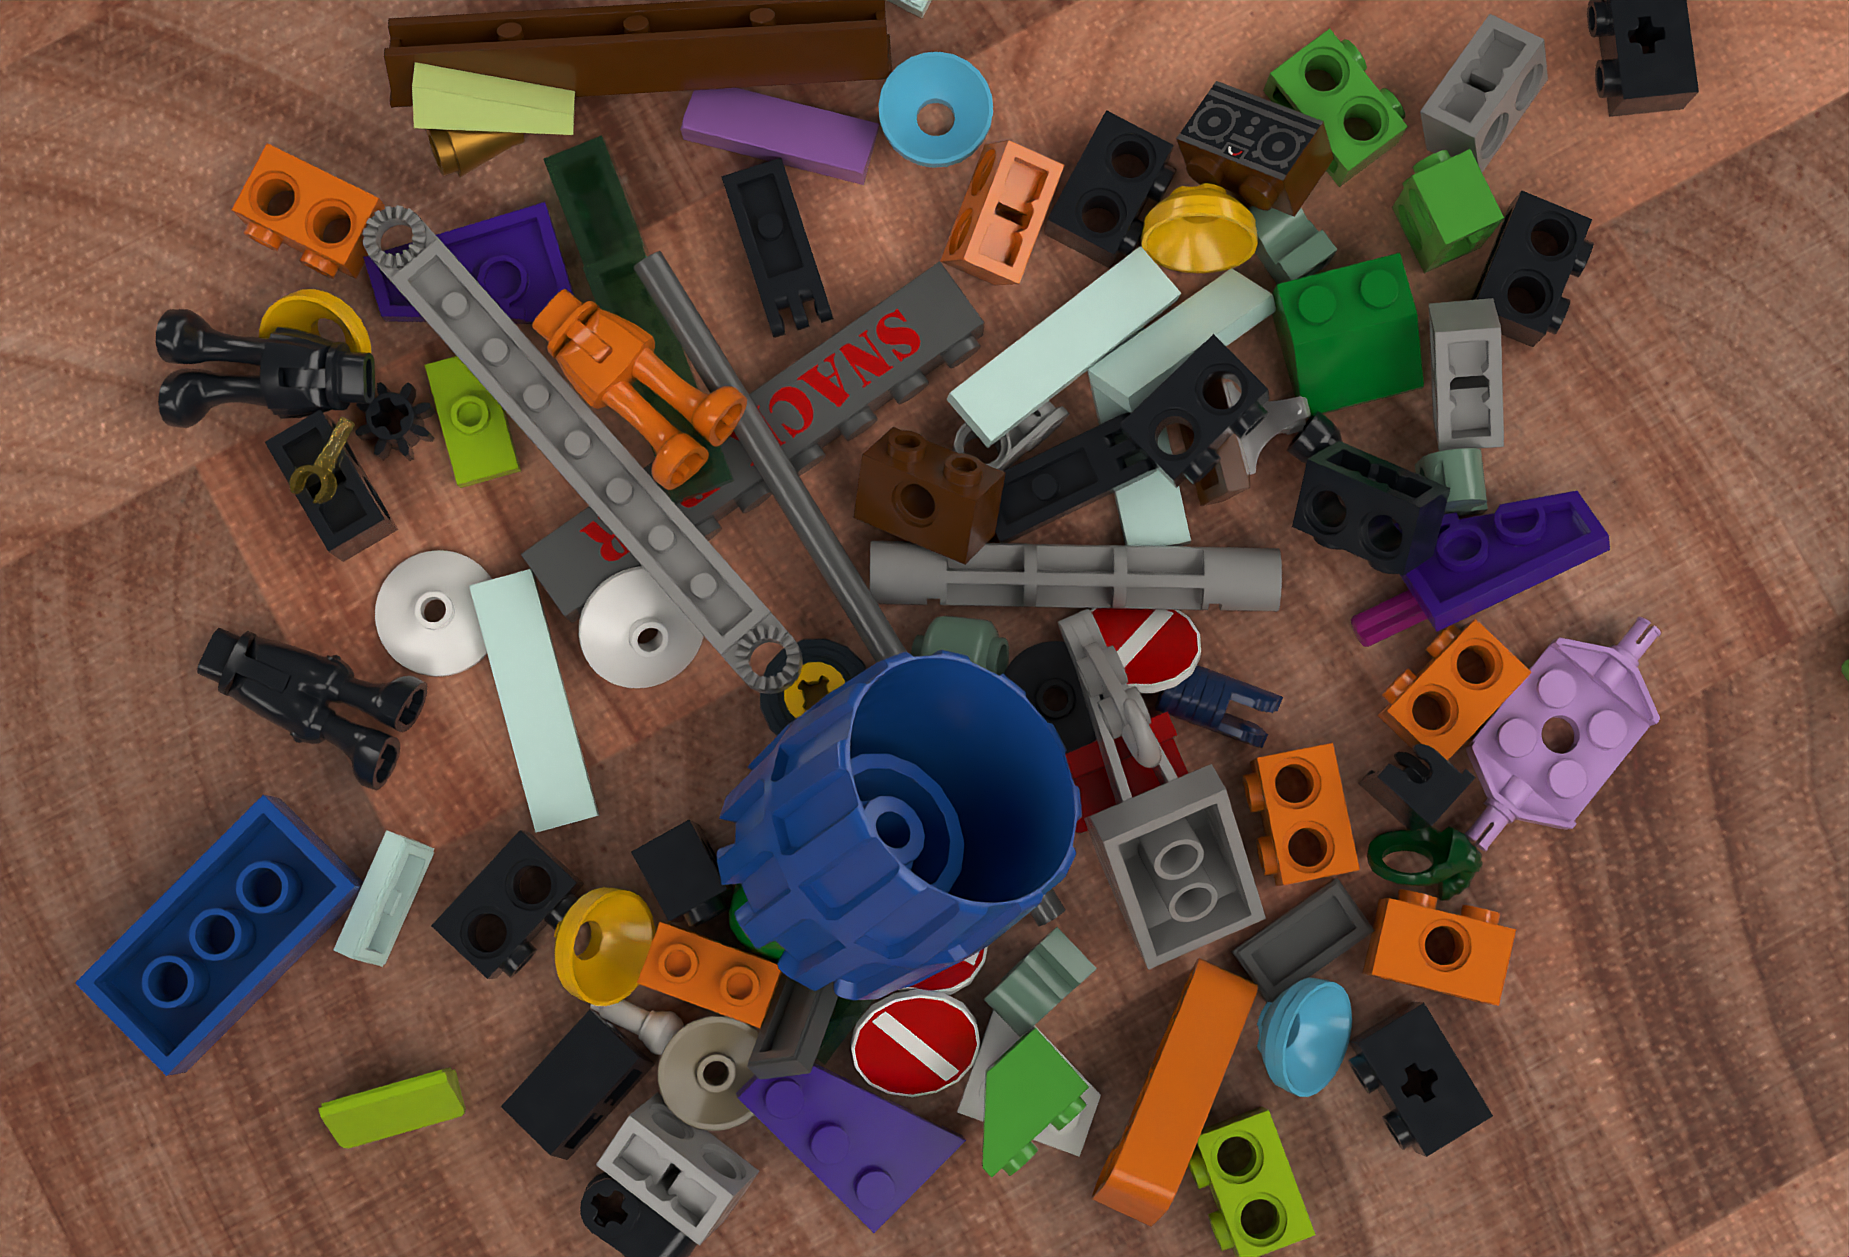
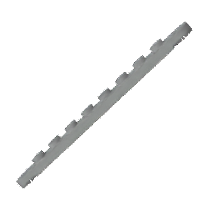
(582, 449)

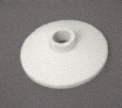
(616, 617)
(426, 646)

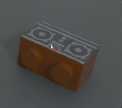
(1255, 149)

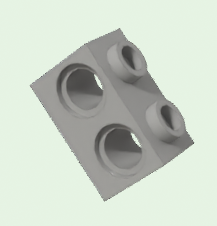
(1485, 91)
(1466, 374)
(677, 1169)

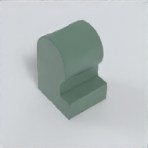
(1290, 245)
(1462, 473)
(1039, 982)

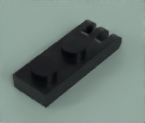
(776, 244)
(1067, 479)

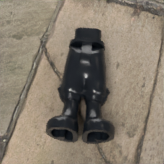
(296, 690)

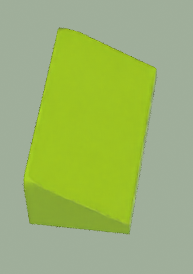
(394, 1108)

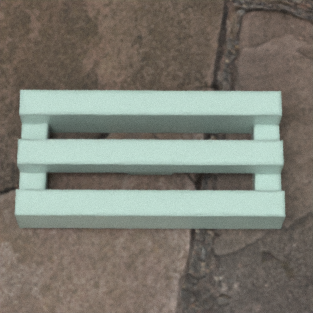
(384, 899)

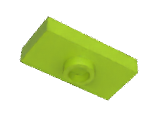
(471, 424)

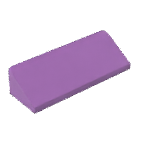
(781, 129)

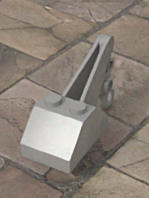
(1172, 849)

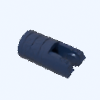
(1204, 700)

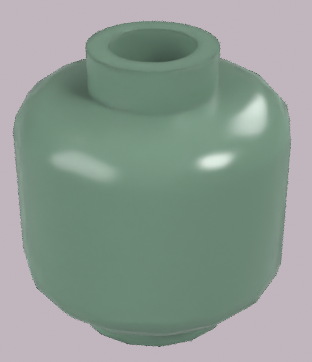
(968, 637)

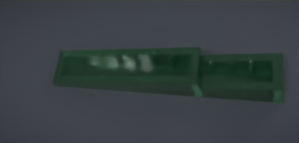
(610, 248)

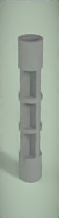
(1080, 576)

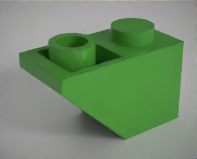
(1024, 1095)

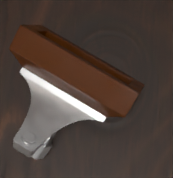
(1240, 456)

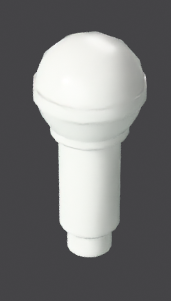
(653, 1027)

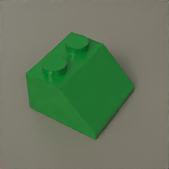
(1350, 334)

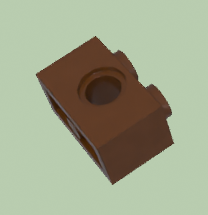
(929, 494)

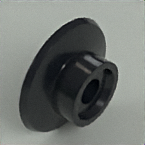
(1049, 667)

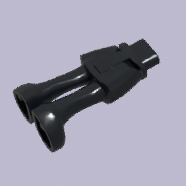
(295, 377)

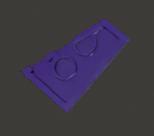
(508, 255)
(1503, 554)
(852, 1139)

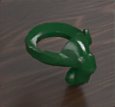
(1449, 851)

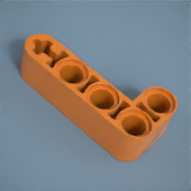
(1176, 1094)

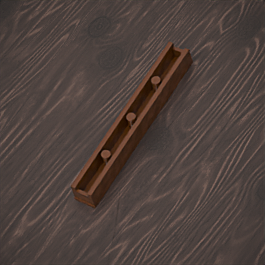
(650, 45)

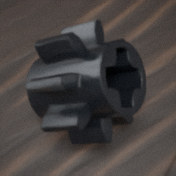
(412, 424)

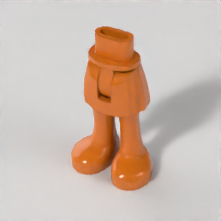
(606, 357)

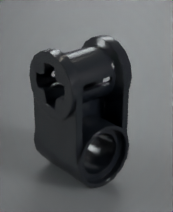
(638, 1231)

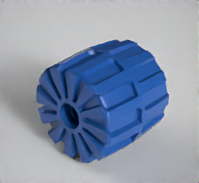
(900, 825)

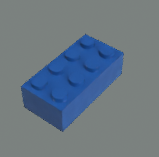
(221, 935)

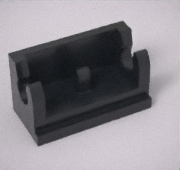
(1417, 793)
(577, 1085)

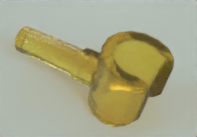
(324, 464)

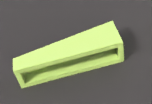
(482, 102)

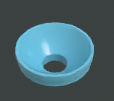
(941, 80)
(1305, 1035)

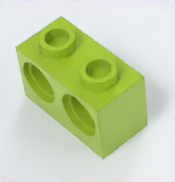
(1264, 1177)

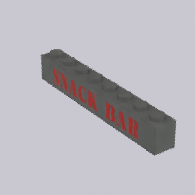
(805, 407)

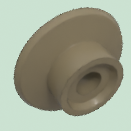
(700, 1100)

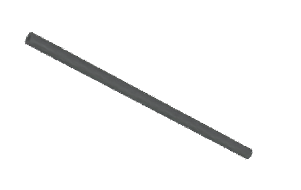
(784, 482)

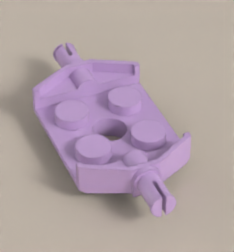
(1602, 701)

